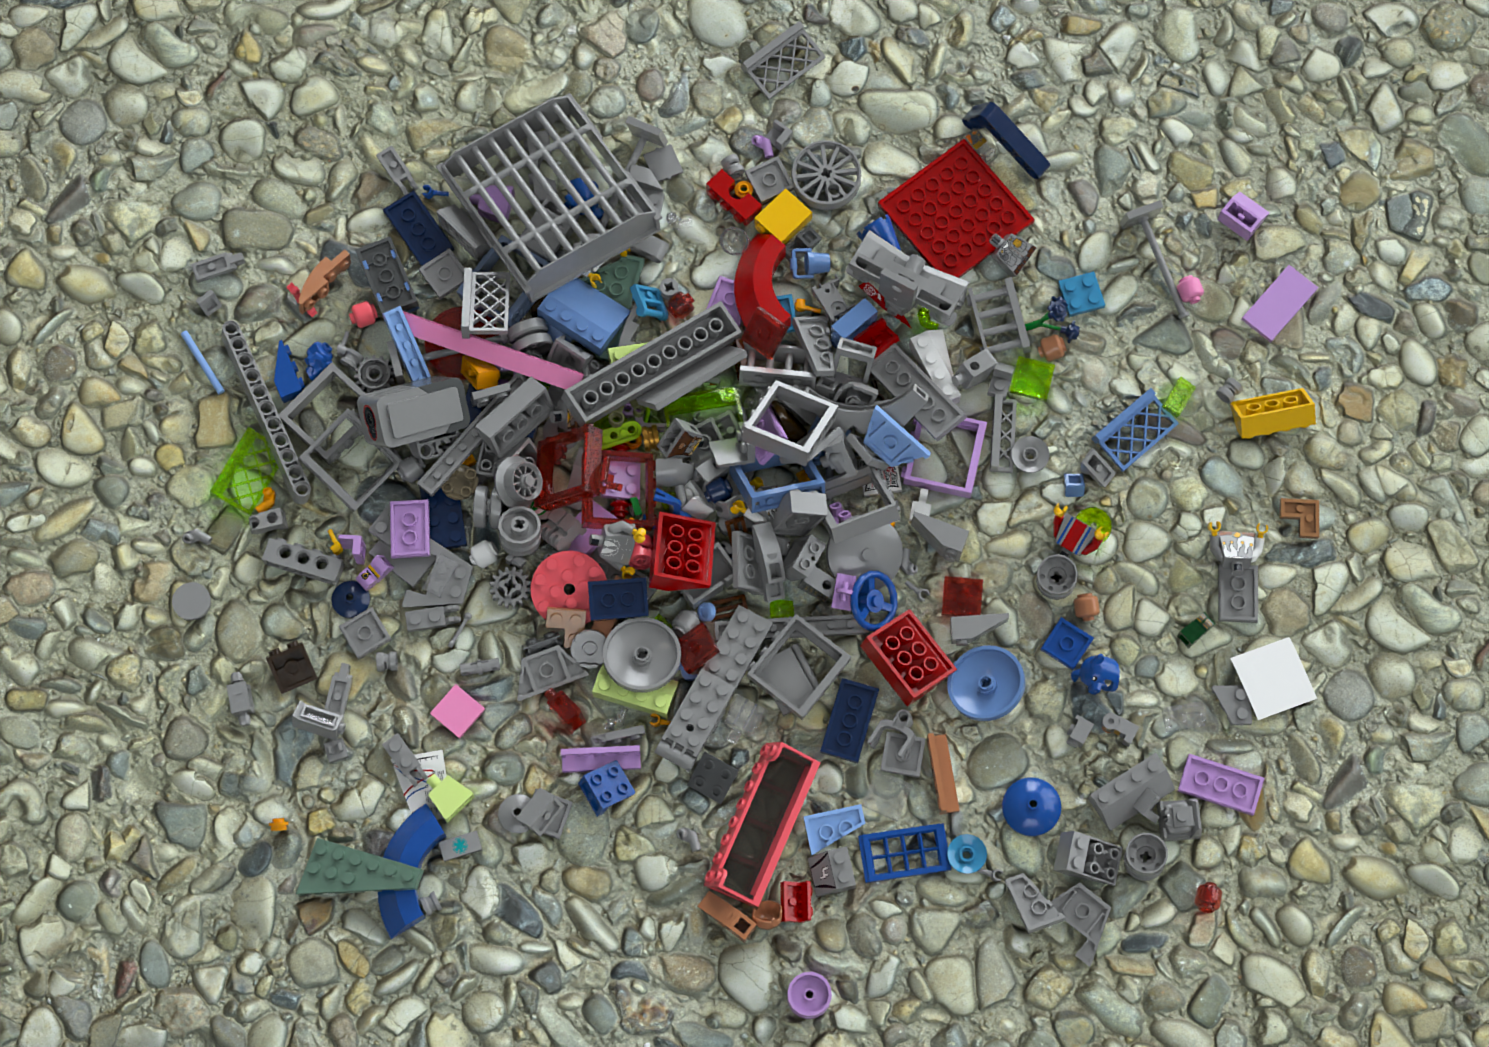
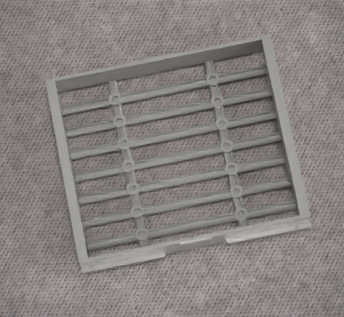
(592, 251)

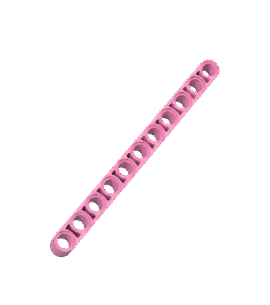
(493, 352)

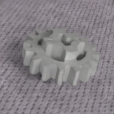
(518, 589)

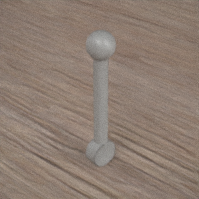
(467, 616)

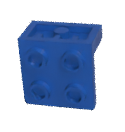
(606, 787)

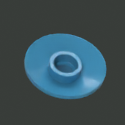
(972, 845)

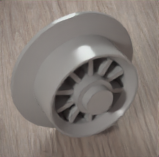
(517, 482)

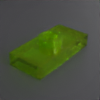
(1178, 397)

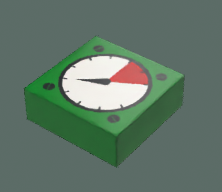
(634, 508)

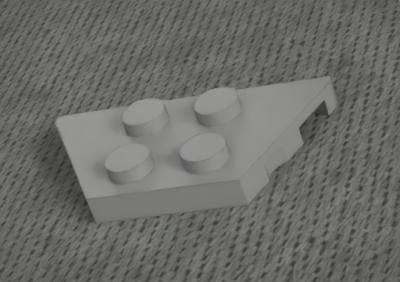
(546, 671)

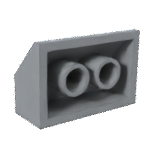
(463, 230)

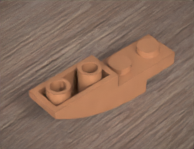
(317, 283)

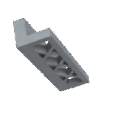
(997, 431)

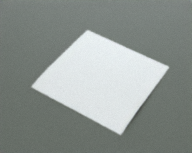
(1273, 678)

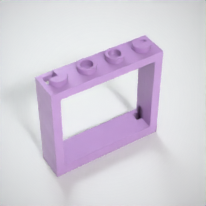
(969, 424)

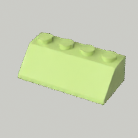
(652, 702)

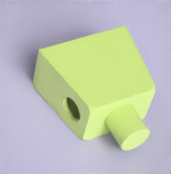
(448, 796)

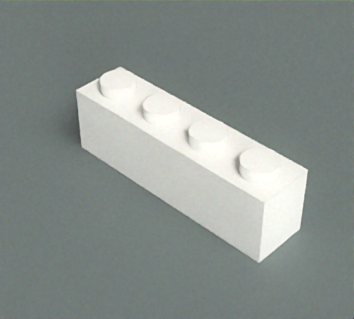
(933, 358)

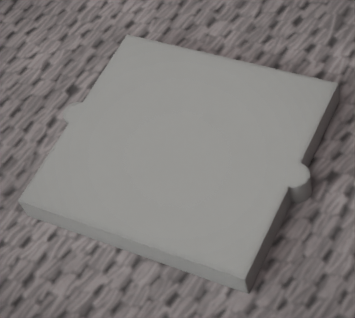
(663, 163)

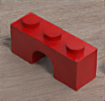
(743, 209)

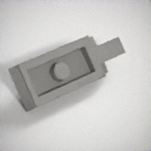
(216, 266)
(339, 690)
(616, 737)

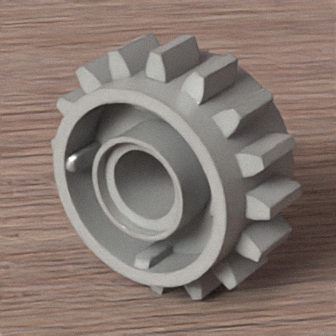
(370, 367)

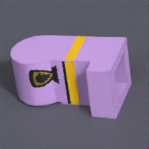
(374, 572)

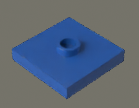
(1067, 643)

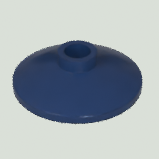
(350, 608)

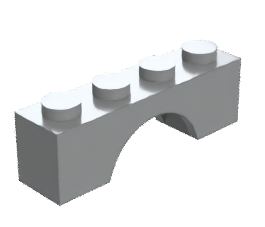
(538, 190)

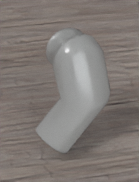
(680, 494)

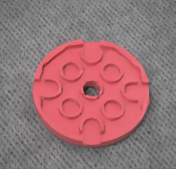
(564, 569)

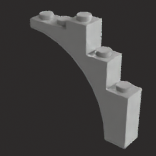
(900, 409)

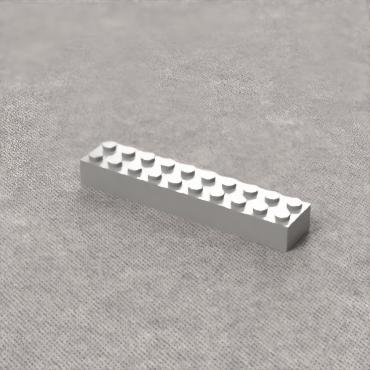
(651, 365)

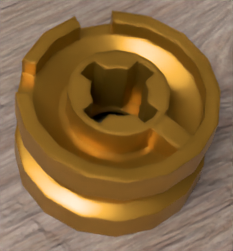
(650, 438)

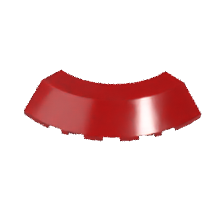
(754, 279)

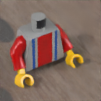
(1074, 534)

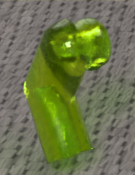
(925, 321)

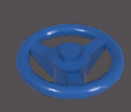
(872, 600)

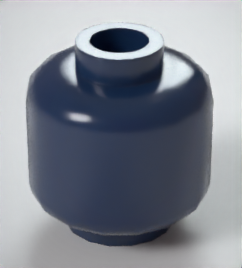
(718, 490)

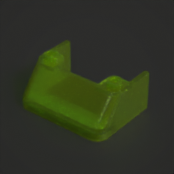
(704, 401)

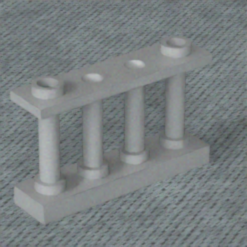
(1011, 307)
(766, 376)

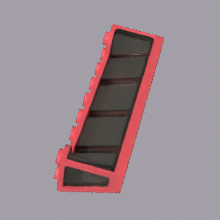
(761, 823)

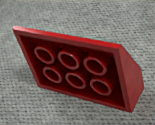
(681, 553)
(908, 657)

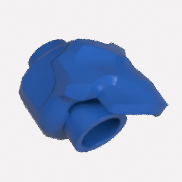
(318, 358)

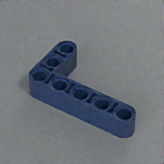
(992, 118)

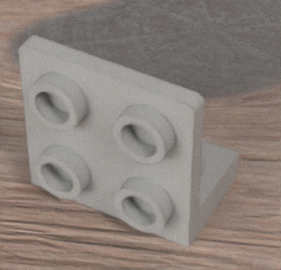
(733, 450)

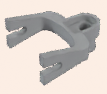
(899, 725)

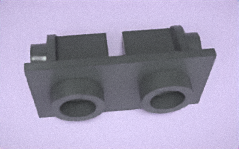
(548, 641)

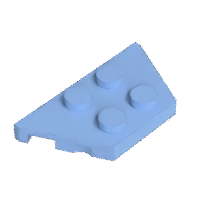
(892, 441)

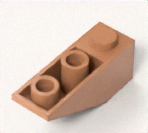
(727, 916)

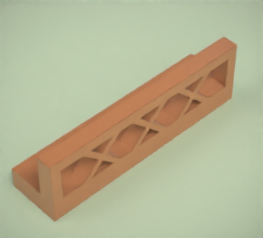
(942, 774)

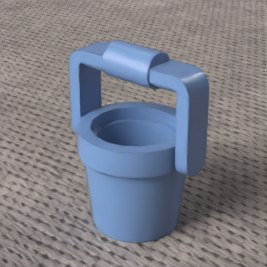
(813, 263)

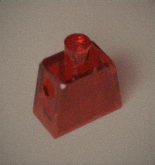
(565, 710)

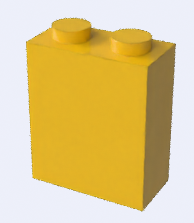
(783, 217)

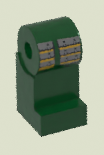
(1195, 630)

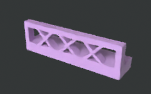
(593, 758)

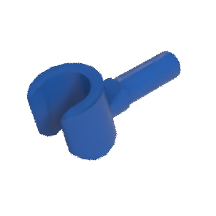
(431, 193)

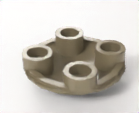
(461, 483)

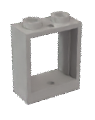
(863, 353)
(798, 560)

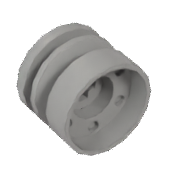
(1066, 571)
(1145, 845)

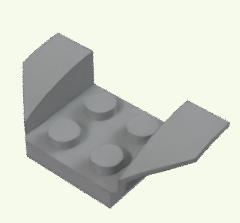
(649, 185)

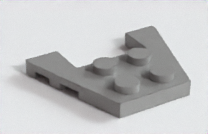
(455, 589)
(1085, 914)

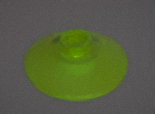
(1097, 516)

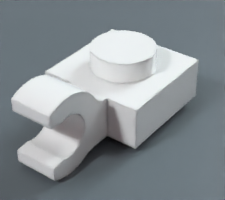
(921, 506)

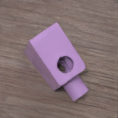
(498, 198)

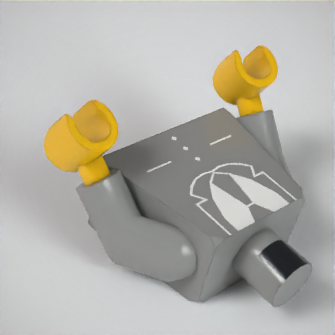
(617, 545)

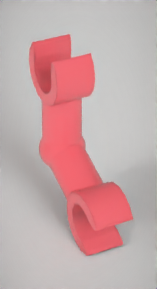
(296, 293)

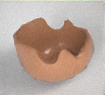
(767, 915)

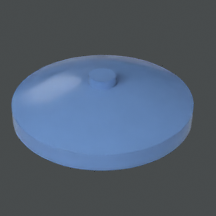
(986, 683)

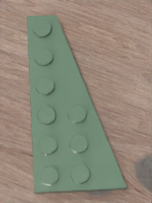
(348, 870)

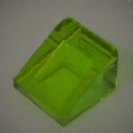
(781, 609)

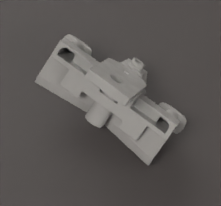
(906, 280)

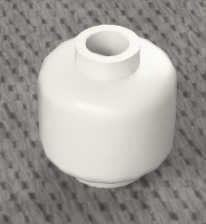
(483, 554)

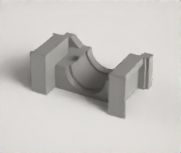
(832, 300)

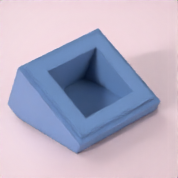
(1074, 485)

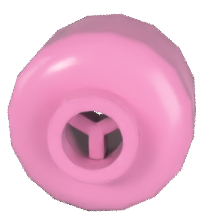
(1190, 289)

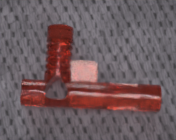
(608, 478)

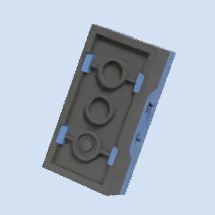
(387, 276)

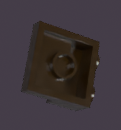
(291, 666)

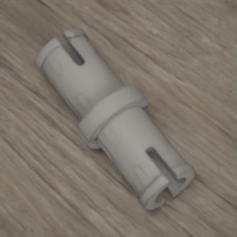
(479, 667)

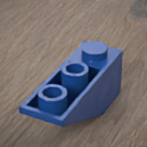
(285, 376)

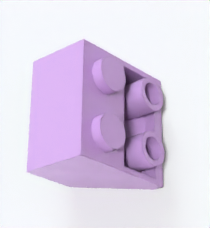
(1242, 215)

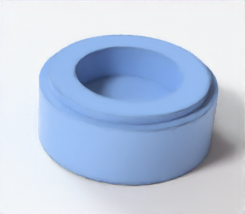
(706, 611)

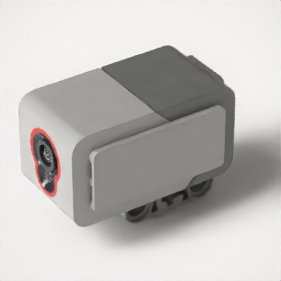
(416, 415)

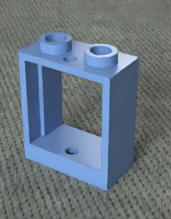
(853, 322)

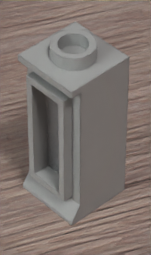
(318, 721)

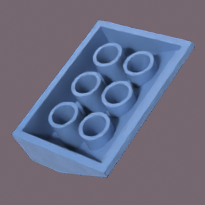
(583, 314)

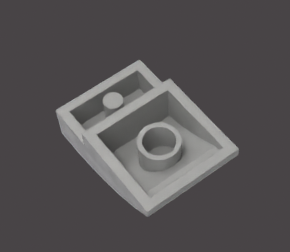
(714, 429)

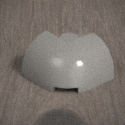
(855, 394)
(673, 472)

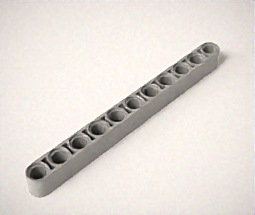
(265, 419)

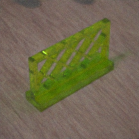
(232, 467)

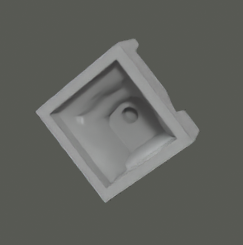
(569, 355)
(840, 457)
(1179, 820)

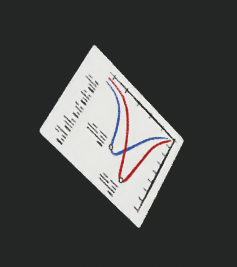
(417, 796)

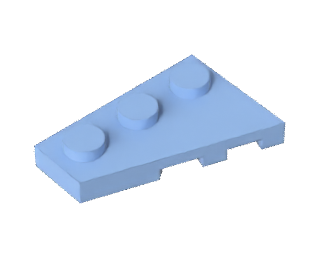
(832, 825)

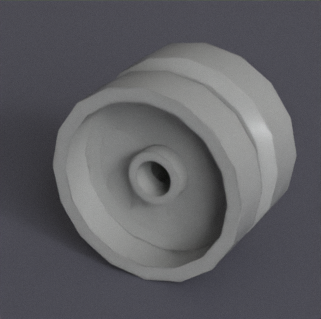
(530, 335)
(487, 506)
(519, 531)

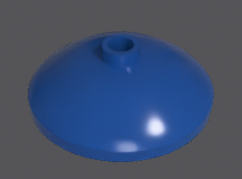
(1028, 819)

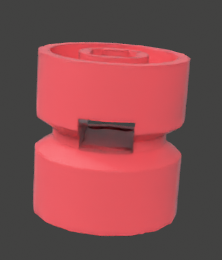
(642, 554)

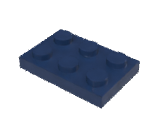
(618, 599)

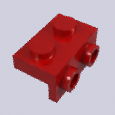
(878, 335)
(796, 901)

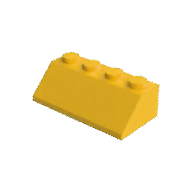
(1273, 413)

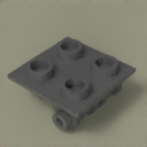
(713, 777)

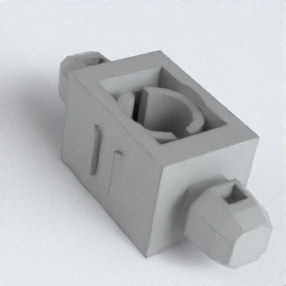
(240, 699)

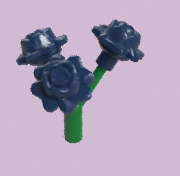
(1058, 312)

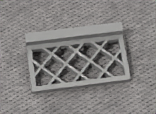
(770, 51)
(470, 298)

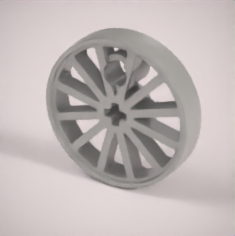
(833, 172)

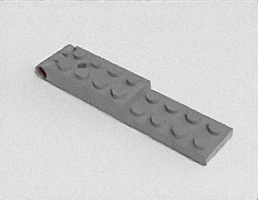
(713, 688)

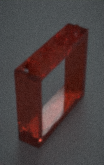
(590, 467)
(591, 522)

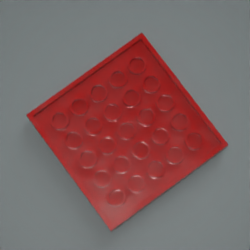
(955, 210)

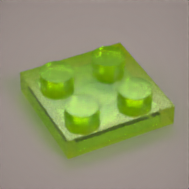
(1032, 378)

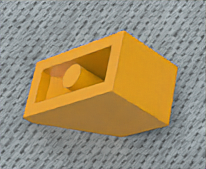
(479, 373)

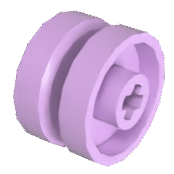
(809, 1007)

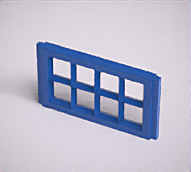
(867, 858)

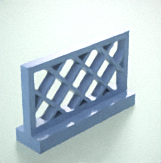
(1122, 420)

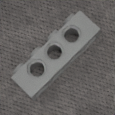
(330, 574)

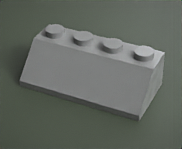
(515, 417)
(1116, 799)

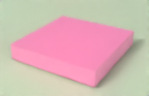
(457, 711)

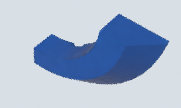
(408, 846)

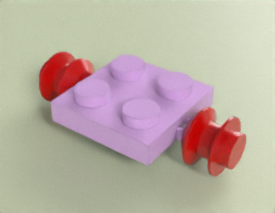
(627, 474)

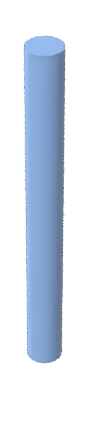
(202, 362)

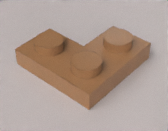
(1306, 512)
(565, 618)

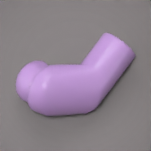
(763, 143)

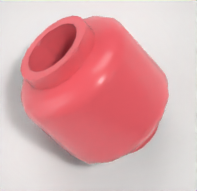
(363, 314)

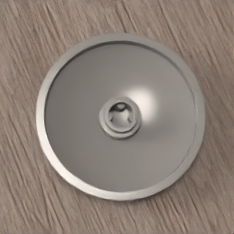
(870, 551)
(641, 654)

